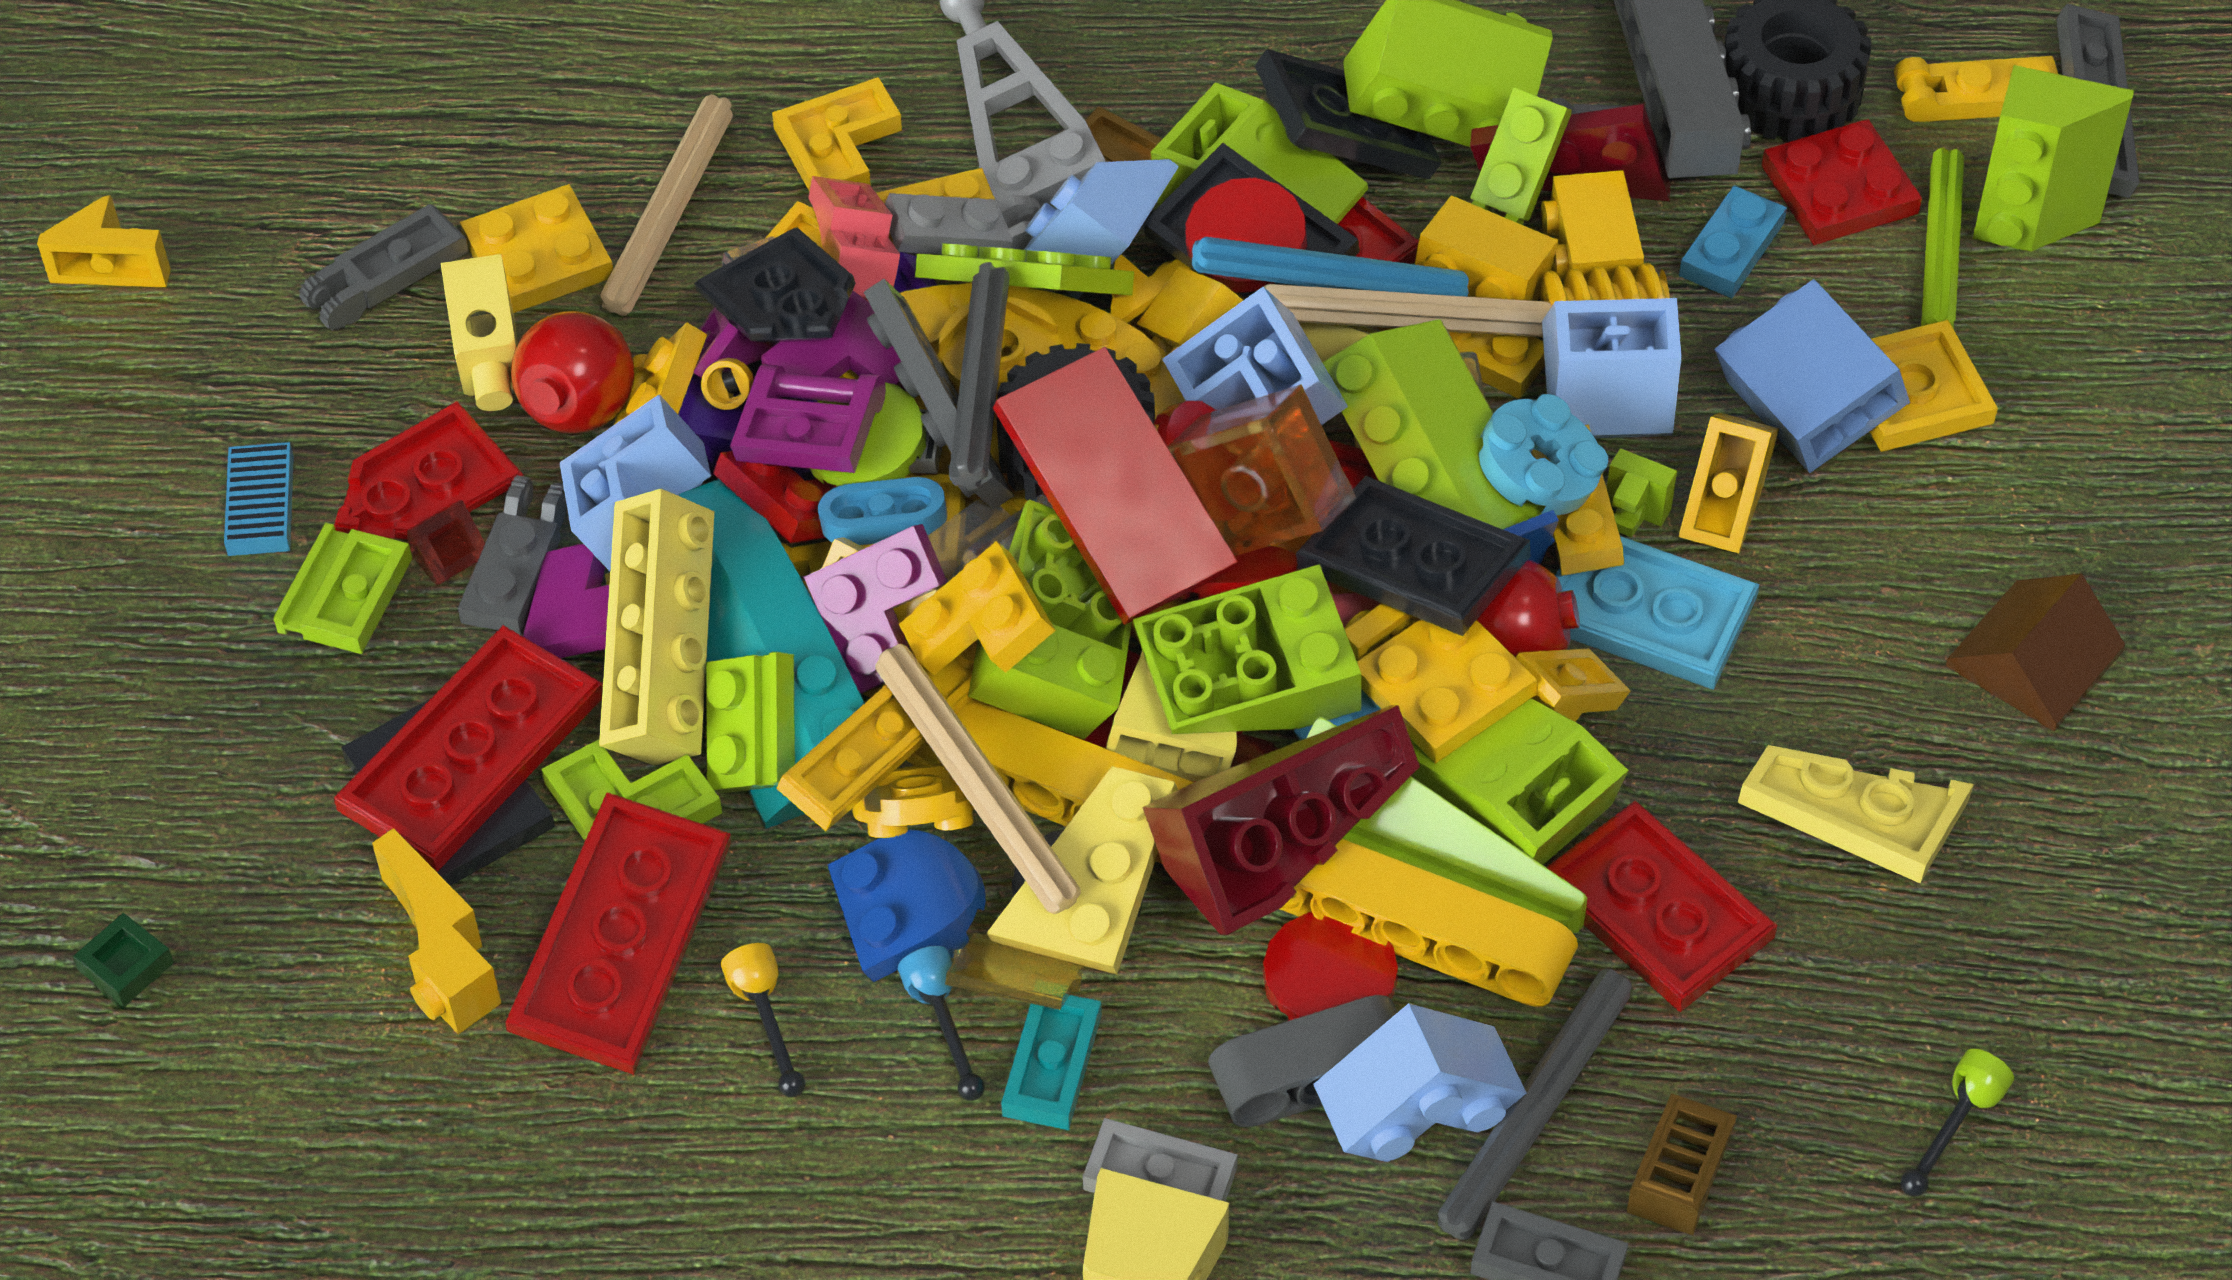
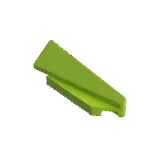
(1446, 841)

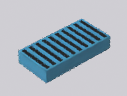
(259, 499)

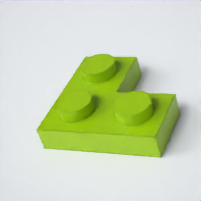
(589, 773)

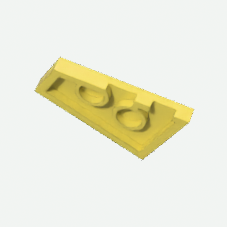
(1864, 813)
(1111, 860)

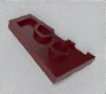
(1601, 143)

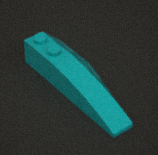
(765, 608)

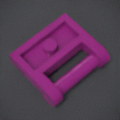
(804, 431)

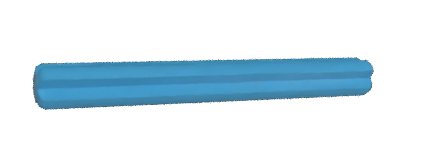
(1322, 269)

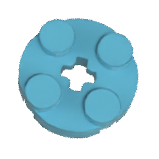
(1558, 434)

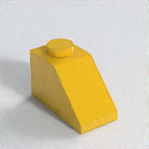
(1728, 481)

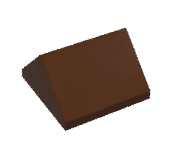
(2041, 647)

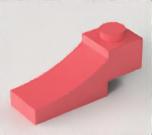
(855, 230)

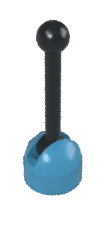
(924, 980)

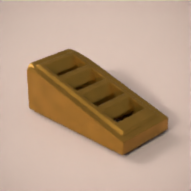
(1666, 1203)

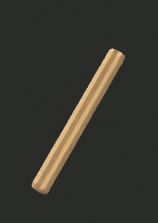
(666, 205)
(1403, 309)
(978, 779)

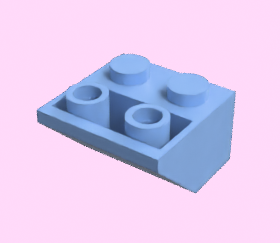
(1615, 363)

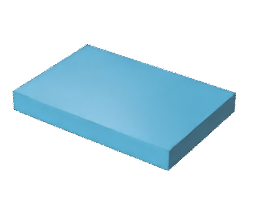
(1662, 612)

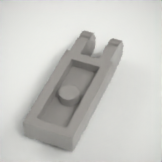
(927, 221)

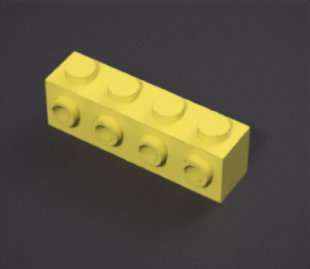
(657, 628)

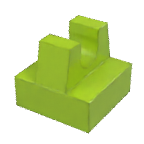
(1639, 491)

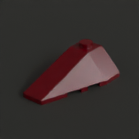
(1262, 826)

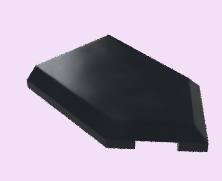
(781, 290)

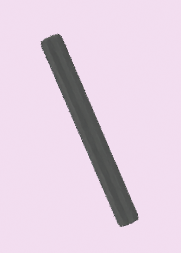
(979, 377)
(1528, 1116)

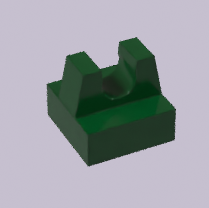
(123, 960)

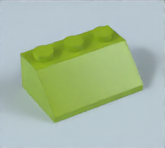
(1443, 66)
(2050, 159)

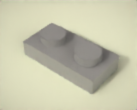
(1160, 1160)

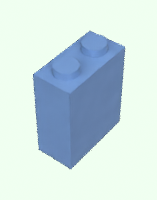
(1812, 375)

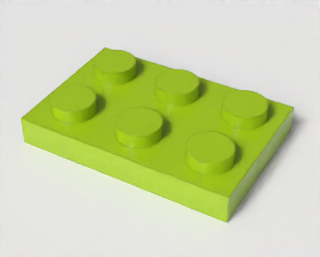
(1040, 270)

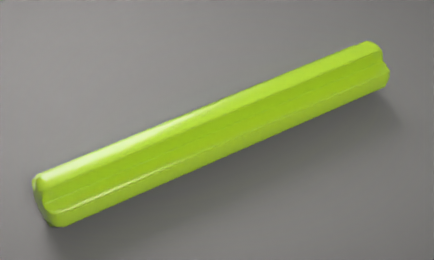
(1943, 237)

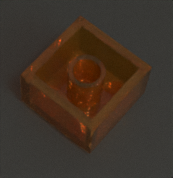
(1264, 470)

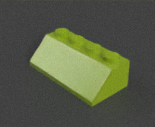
(1422, 419)

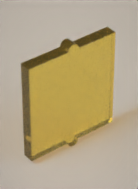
(1013, 973)

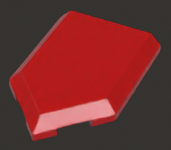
(423, 473)

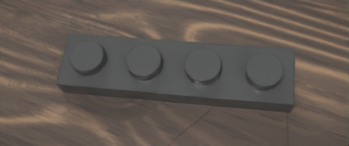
(2094, 52)
(925, 376)

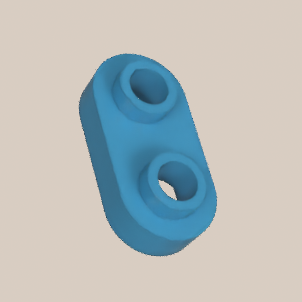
(881, 508)

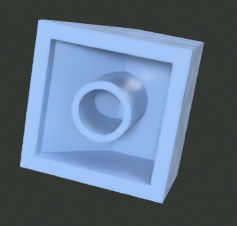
(1100, 210)

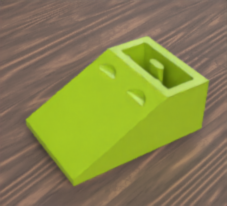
(1259, 136)
(1253, 657)
(1078, 670)
(1528, 779)

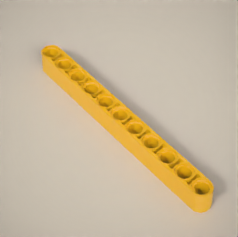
(1379, 896)

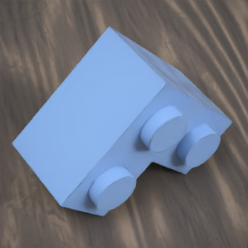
(1250, 355)
(631, 458)
(1417, 1074)

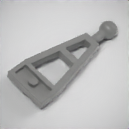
(1043, 166)

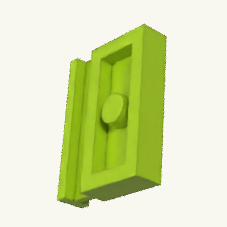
(343, 588)
(750, 721)

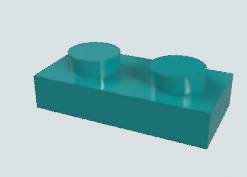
(1051, 1062)

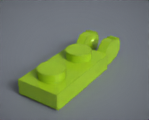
(1520, 155)

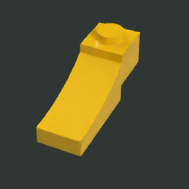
(446, 968)

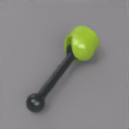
(1977, 1082)

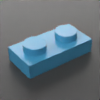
(1732, 241)

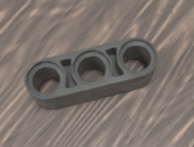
(1275, 1068)

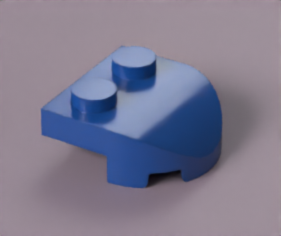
(906, 897)

